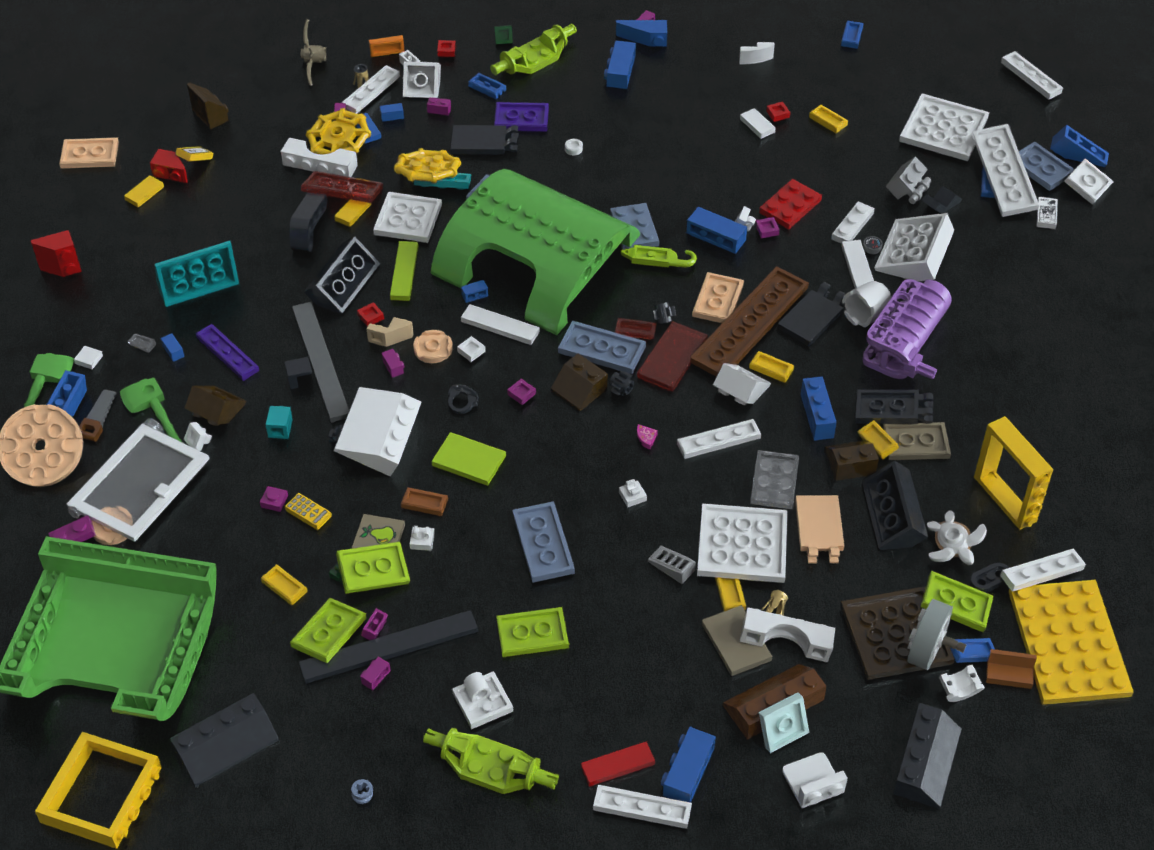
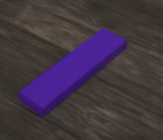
(227, 352)

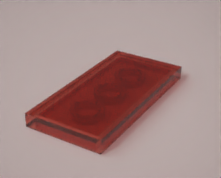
(342, 186)
(671, 356)

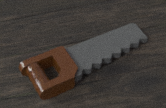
(96, 416)

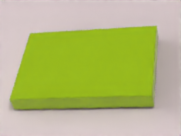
(468, 458)
(372, 567)
(969, 604)
(328, 630)
(532, 632)

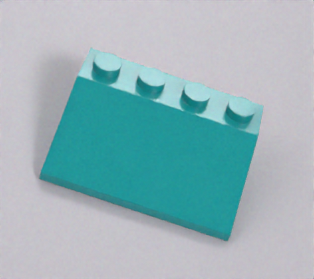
(196, 273)

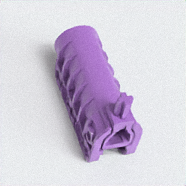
(906, 329)

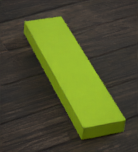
(404, 271)

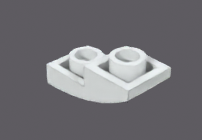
(761, 53)

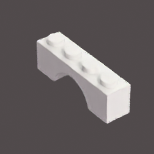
(297, 155)
(813, 638)

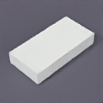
(757, 123)

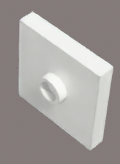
(1088, 181)

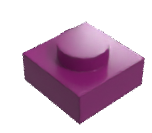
(767, 227)
(521, 391)
(274, 499)

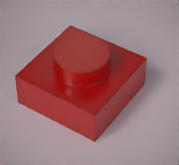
(446, 48)
(778, 111)
(370, 314)

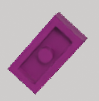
(76, 531)

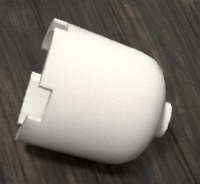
(866, 303)

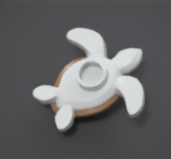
(955, 539)

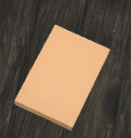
(89, 153)
(717, 297)

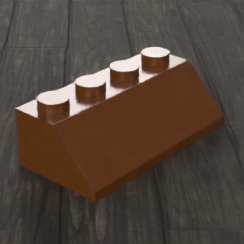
(746, 706)

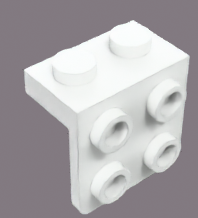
(814, 779)

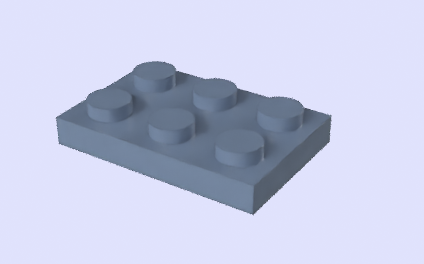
(1044, 166)
(639, 217)

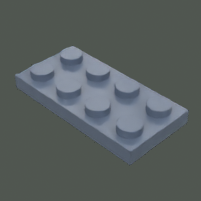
(602, 347)
(543, 542)

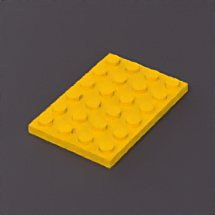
(1072, 642)

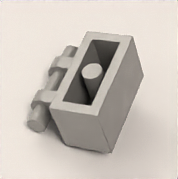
(907, 178)

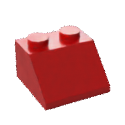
(56, 254)

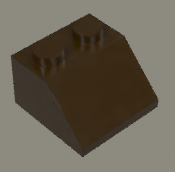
(207, 106)
(580, 382)
(213, 404)
(852, 459)

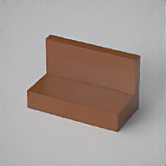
(1010, 668)

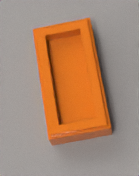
(386, 46)

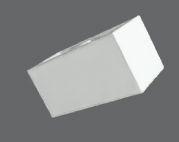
(407, 56)

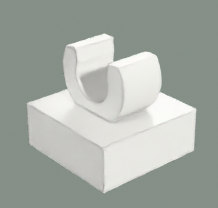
(744, 219)
(196, 436)
(632, 493)
(422, 538)

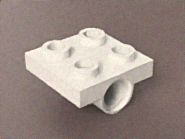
(482, 699)

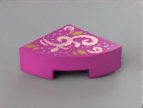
(646, 436)

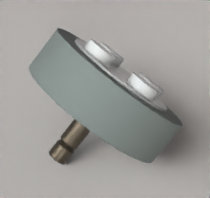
(931, 635)

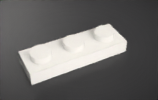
(853, 223)

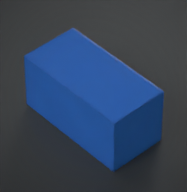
(392, 112)
(474, 291)
(172, 347)

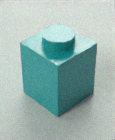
(279, 422)

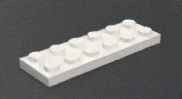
(1005, 170)

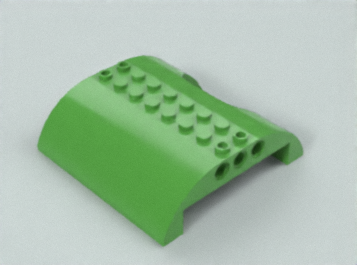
(538, 227)
(113, 626)

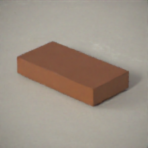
(424, 501)

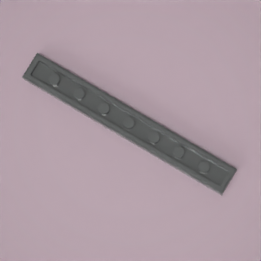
(321, 362)

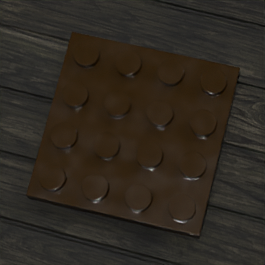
(882, 631)

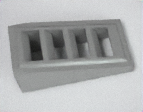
(673, 571)

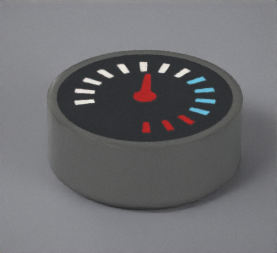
(872, 245)

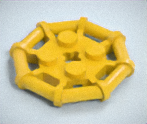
(343, 125)
(427, 165)

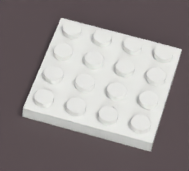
(943, 126)
(742, 543)

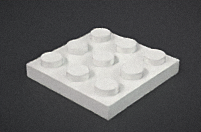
(407, 217)

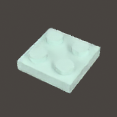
(784, 722)

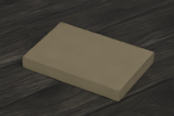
(919, 441)
(725, 633)

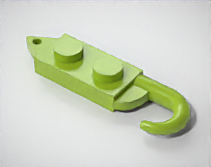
(657, 256)

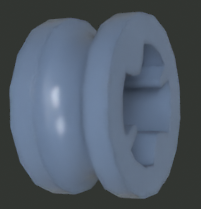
(365, 796)

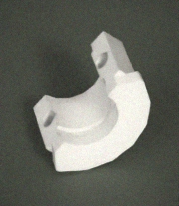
(961, 684)

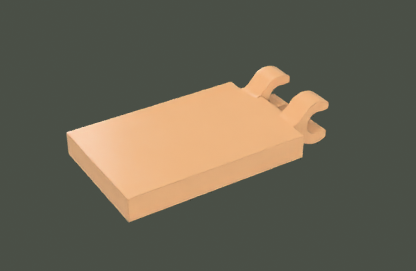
(819, 526)

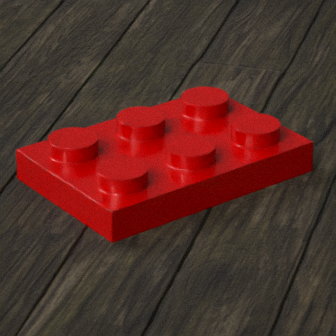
(790, 203)

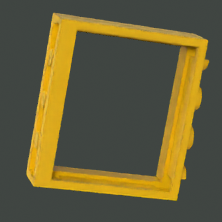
(1004, 434)
(67, 775)

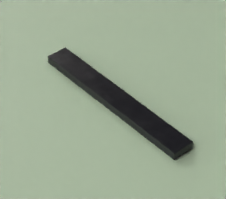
(390, 646)

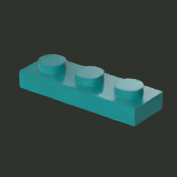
(460, 182)

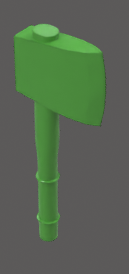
(47, 368)
(144, 395)

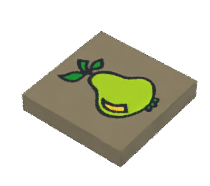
(377, 531)

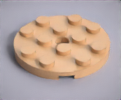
(61, 451)

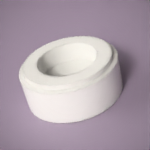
(573, 147)

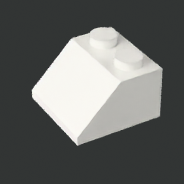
(421, 79)
(740, 383)

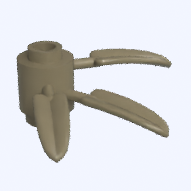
(311, 53)

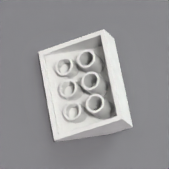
(916, 247)
(377, 428)

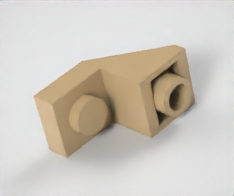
(396, 332)

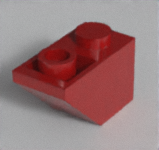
(168, 166)

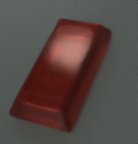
(635, 328)

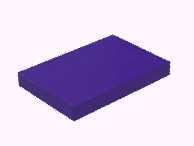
(524, 115)

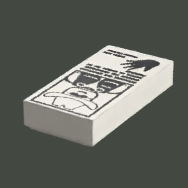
(1047, 213)

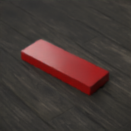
(617, 764)

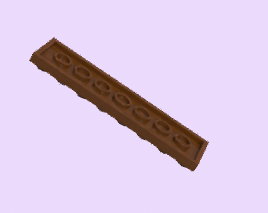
(749, 321)

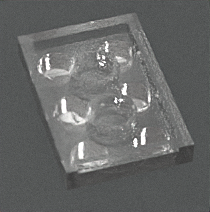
(774, 479)

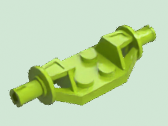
(535, 53)
(489, 762)

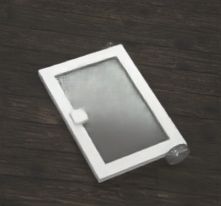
(138, 481)

